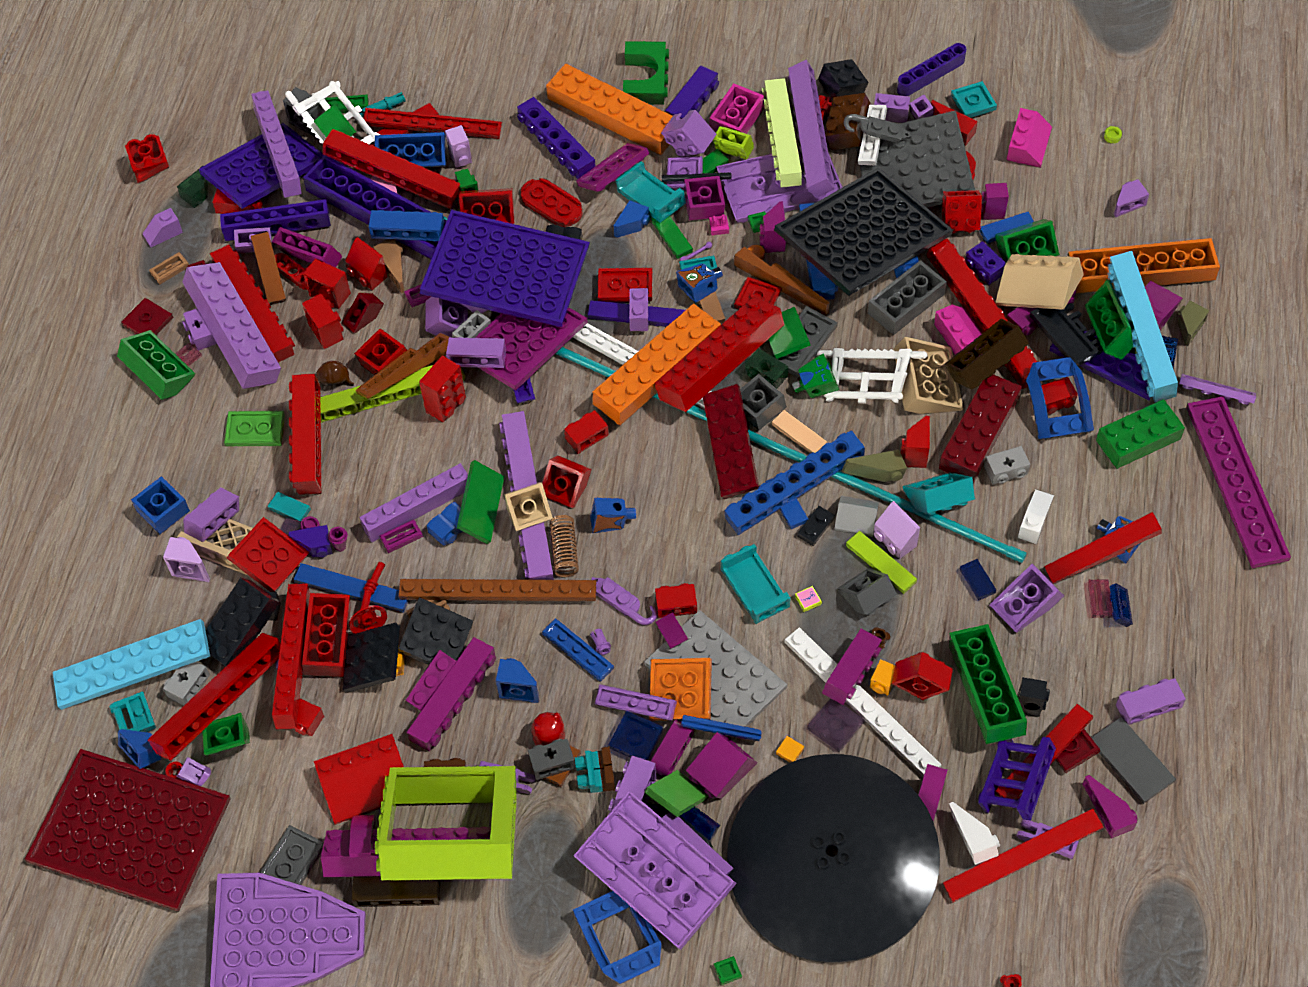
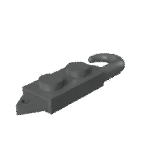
(878, 128)

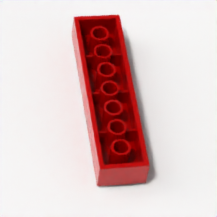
(719, 354)

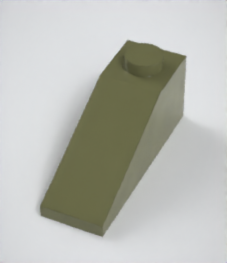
(879, 466)

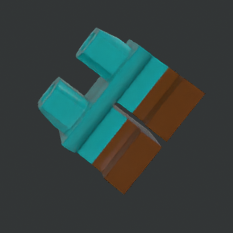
(599, 768)

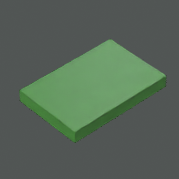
(254, 428)
(676, 793)

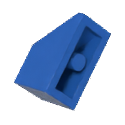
(631, 219)
(137, 747)

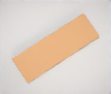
(798, 432)

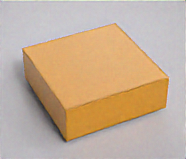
(789, 750)

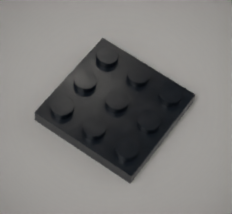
(432, 630)
(371, 657)

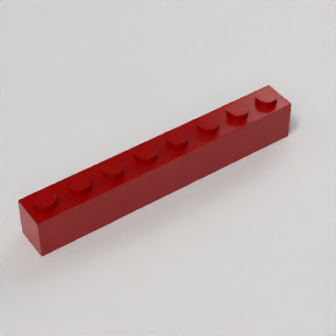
(391, 168)
(257, 306)
(290, 658)
(215, 697)

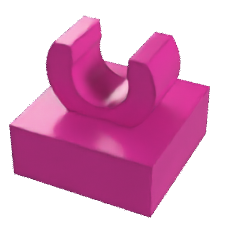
(719, 225)

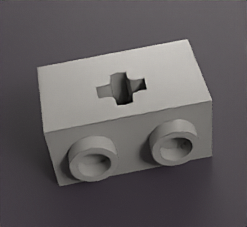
(472, 326)
(1007, 465)
(186, 682)

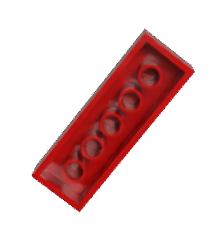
(306, 434)

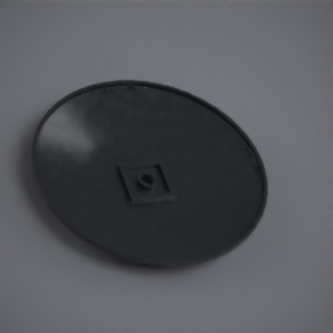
(842, 903)

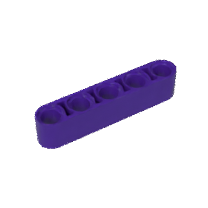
(931, 69)

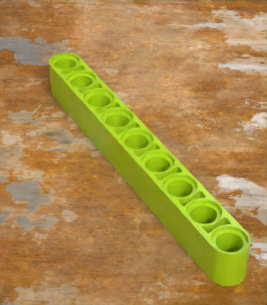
(349, 402)

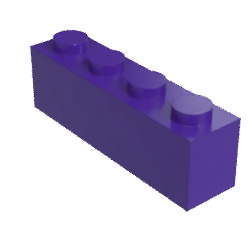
(694, 92)

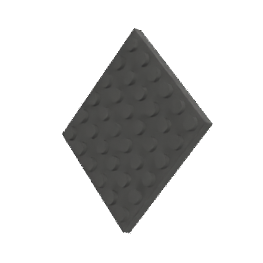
(928, 161)

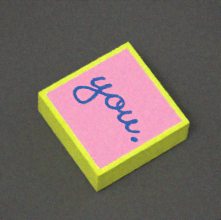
(808, 599)

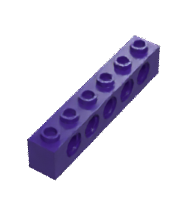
(555, 137)
(290, 217)

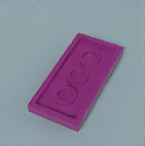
(612, 167)

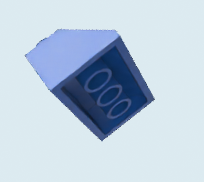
(418, 148)

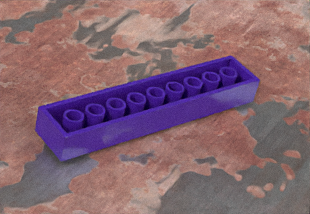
(359, 196)

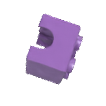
(688, 135)

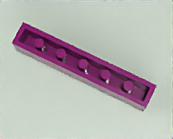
(451, 694)

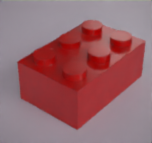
(442, 389)

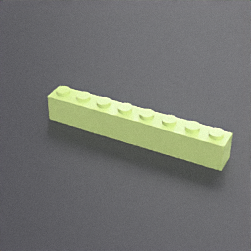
(783, 133)

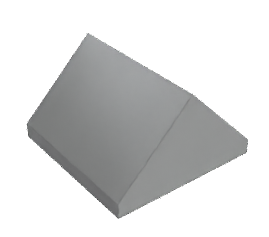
(856, 515)

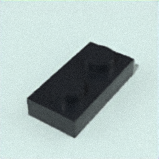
(816, 525)

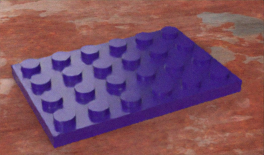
(248, 171)

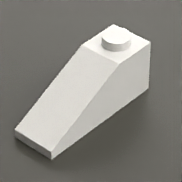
(1035, 516)
(977, 836)

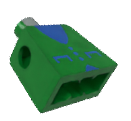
(816, 378)

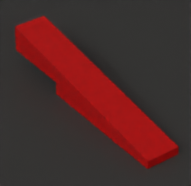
(1104, 548)

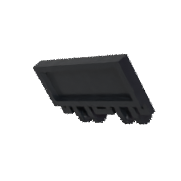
(1068, 333)

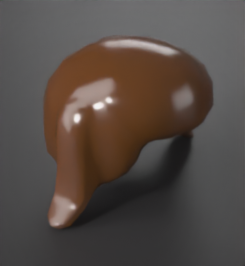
(332, 372)

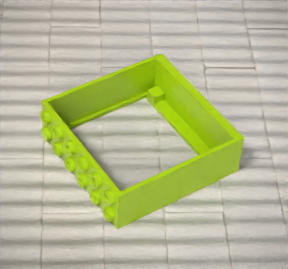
(449, 858)

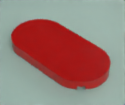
(551, 202)

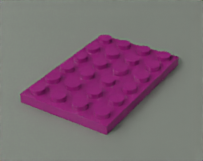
(528, 344)

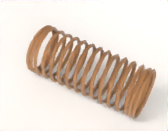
(565, 564)

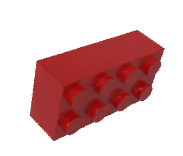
(326, 634)

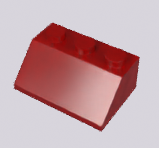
(489, 203)

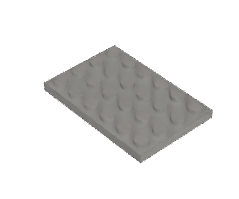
(739, 681)

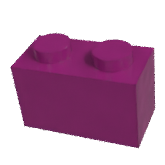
(994, 201)

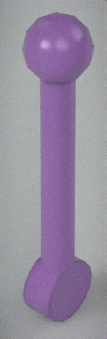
(708, 245)

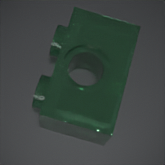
(761, 361)

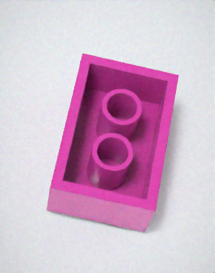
(737, 109)

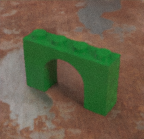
(653, 56)

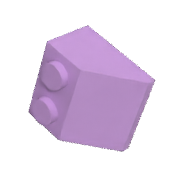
(897, 531)
(184, 560)

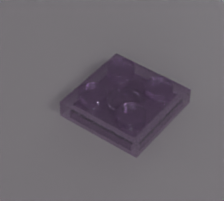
(835, 724)

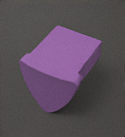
(194, 772)

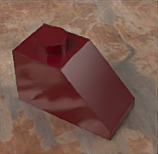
(363, 311)

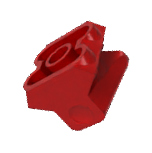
(146, 157)

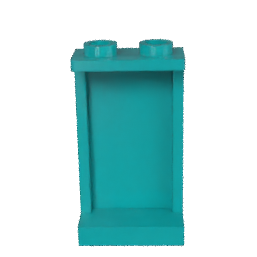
(649, 191)
(754, 584)

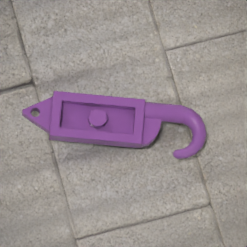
(622, 600)

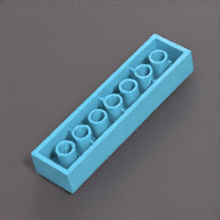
(1144, 327)

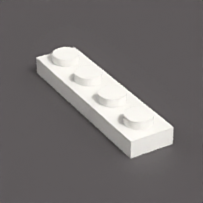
(870, 145)

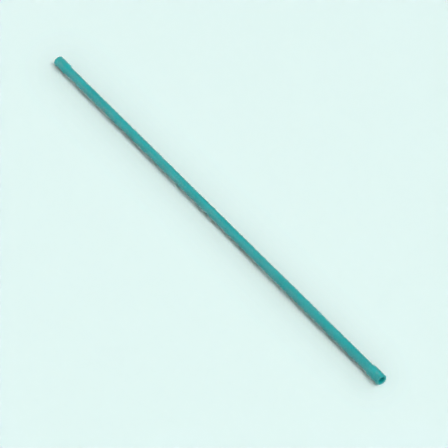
(1009, 551)

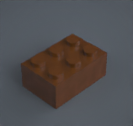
(835, 132)

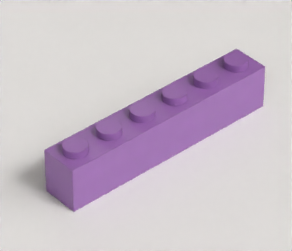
(415, 502)

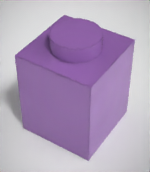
(921, 108)

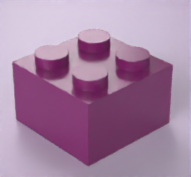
(704, 197)

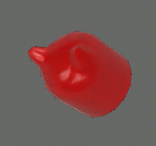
(547, 728)

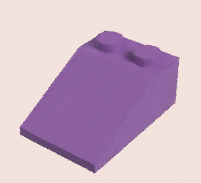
(1026, 599)

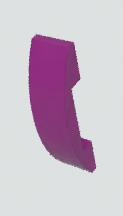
(361, 835)

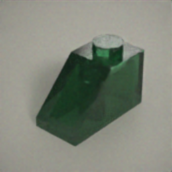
(194, 189)

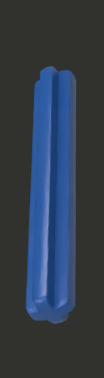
(720, 727)

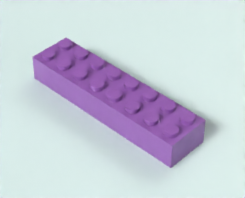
(231, 325)

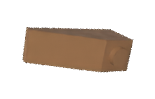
(393, 261)

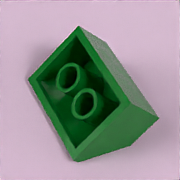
(1029, 239)

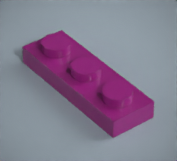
(430, 680)

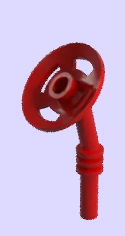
(366, 615)

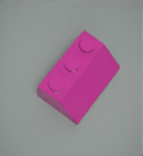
(1029, 138)
(956, 327)

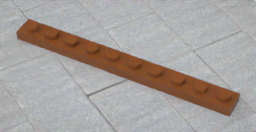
(498, 589)

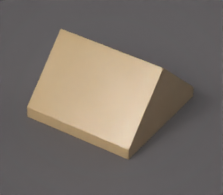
(528, 506)

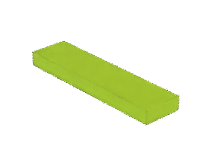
(881, 561)

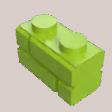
(733, 142)

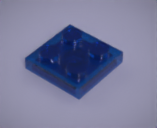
(635, 736)

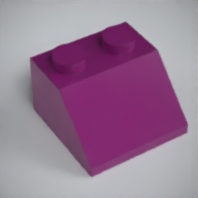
(768, 237)

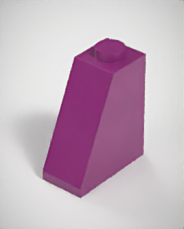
(932, 787)

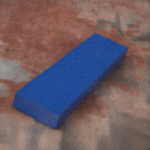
(578, 650)

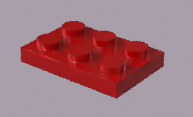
(615, 283)

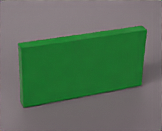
(480, 502)

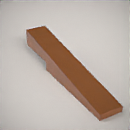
(780, 277)
(405, 365)

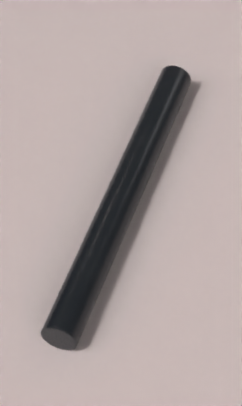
(681, 177)

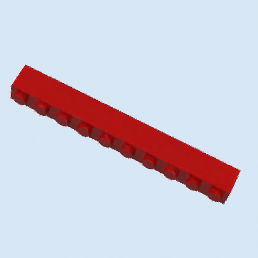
(976, 300)

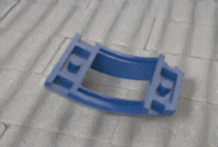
(1065, 424)
(632, 964)

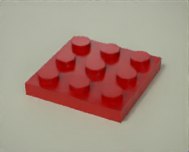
(268, 555)

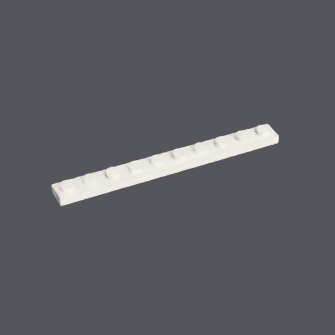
(610, 347)
(864, 705)

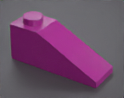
(1111, 809)

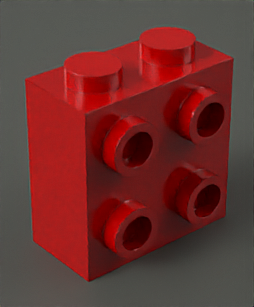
(962, 210)

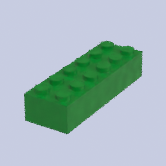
(987, 684)

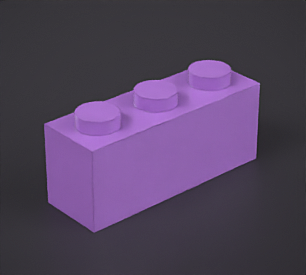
(477, 352)
(211, 514)
(1150, 701)

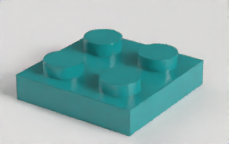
(973, 99)

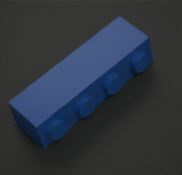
(406, 225)

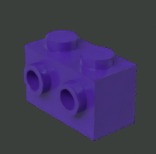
(985, 263)

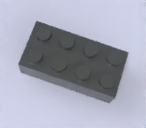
(906, 297)

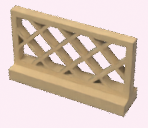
(213, 551)

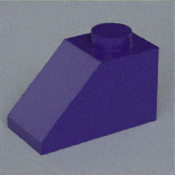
(313, 540)

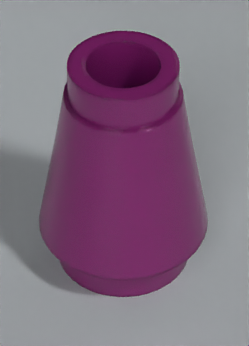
(338, 538)

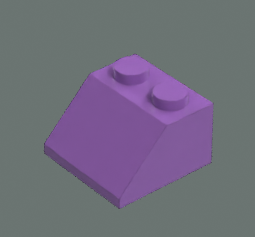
(444, 316)

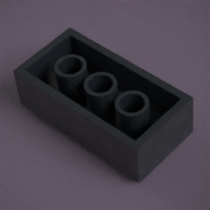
(239, 620)

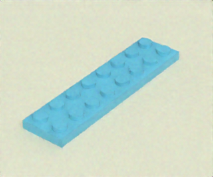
(131, 664)

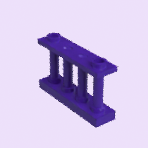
(1031, 787)

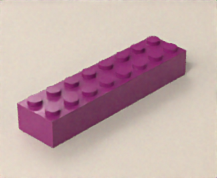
(336, 857)

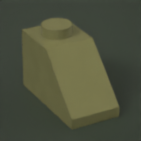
(1191, 320)

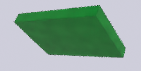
(790, 336)

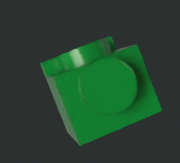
(466, 181)

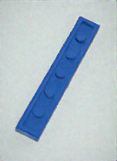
(347, 585)

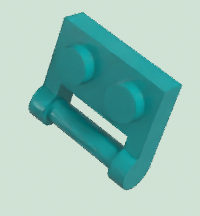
(138, 712)

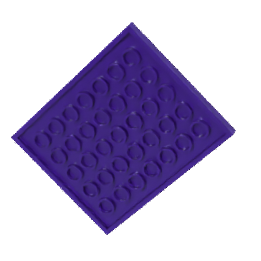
(505, 268)

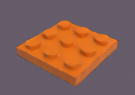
(684, 681)

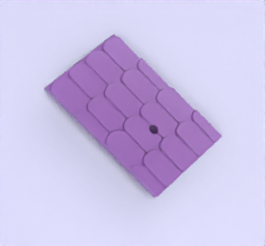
(756, 189)
(639, 859)

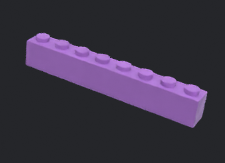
(276, 144)

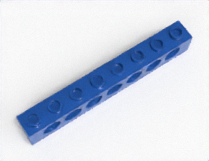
(806, 481)

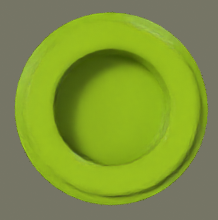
(1112, 134)

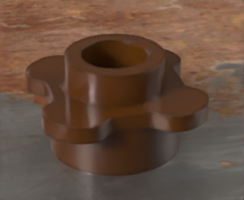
(879, 632)

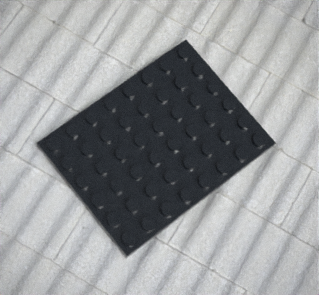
(863, 231)

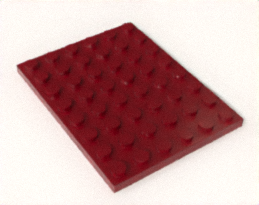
(128, 829)

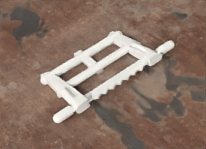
(319, 98)
(902, 356)

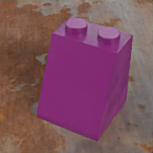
(720, 766)

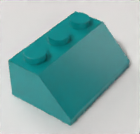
(940, 492)

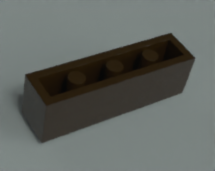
(374, 892)

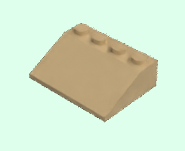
(1039, 281)
(928, 382)

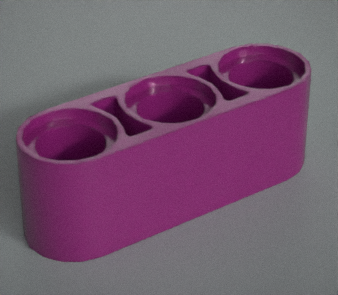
(672, 748)

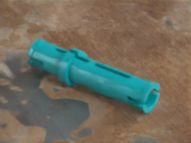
(386, 103)

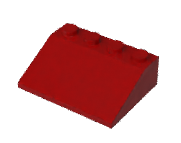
(356, 777)

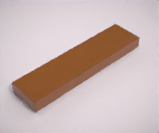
(268, 268)

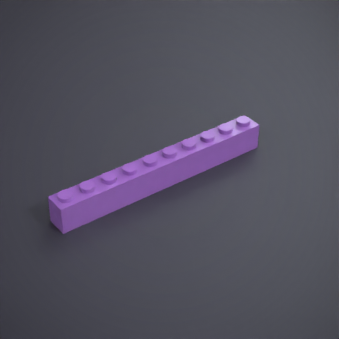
(810, 129)
(523, 475)

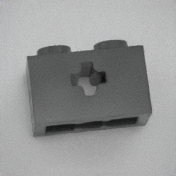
(561, 762)

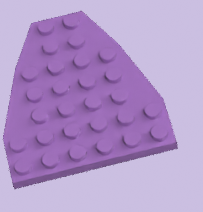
(280, 933)

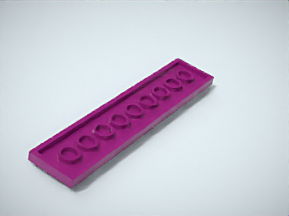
(1238, 482)

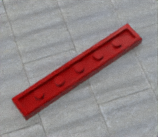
(1061, 737)

